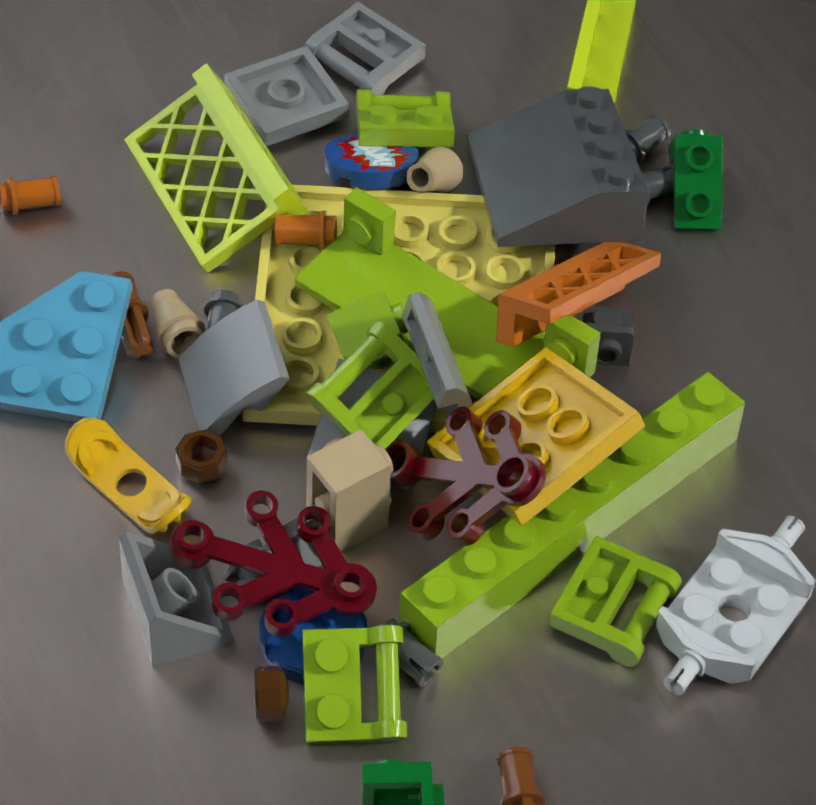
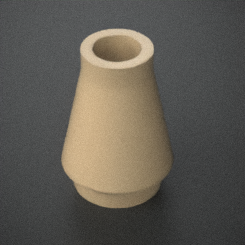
(436, 171)
(174, 322)

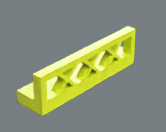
(602, 45)

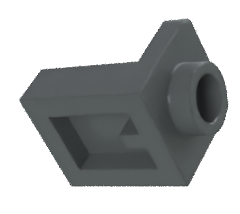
(615, 331)

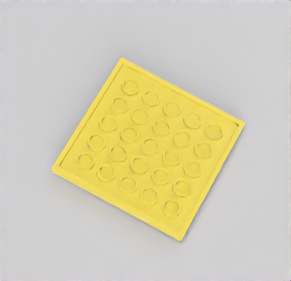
(437, 228)

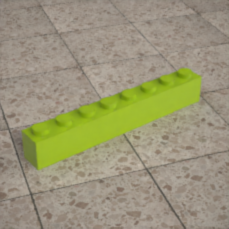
(516, 559)

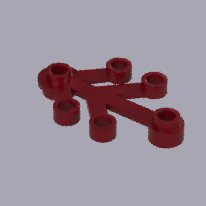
(513, 480)
(280, 569)

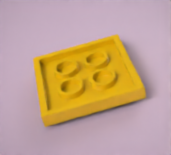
(563, 422)

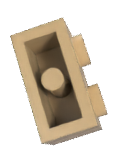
(352, 486)

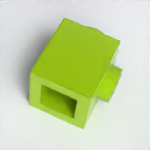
(353, 321)

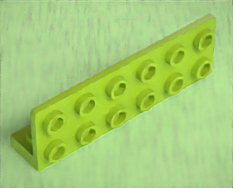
(368, 260)

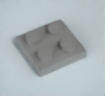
(287, 95)

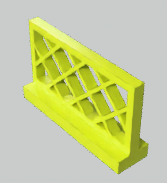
(249, 152)

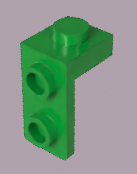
(697, 180)
(399, 784)

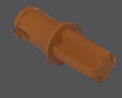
(135, 331)
(518, 777)

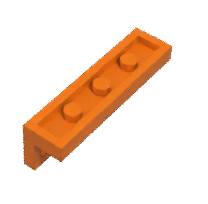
(570, 288)

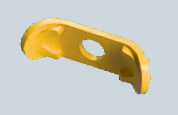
(105, 459)

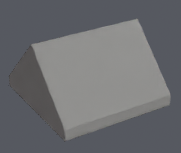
(169, 601)

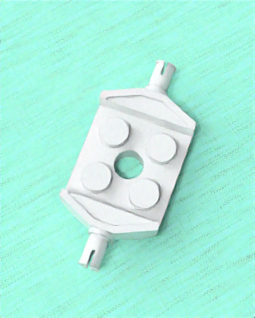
(744, 573)

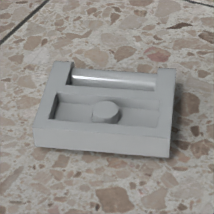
(370, 39)

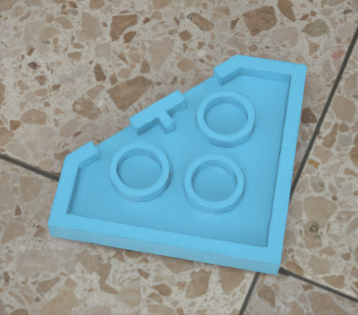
(64, 348)

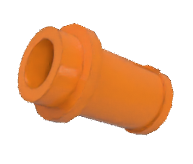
(29, 194)
(306, 229)

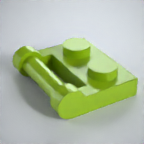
(404, 120)
(389, 402)
(598, 593)
(334, 685)

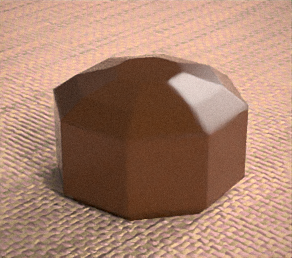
(201, 456)
(271, 693)

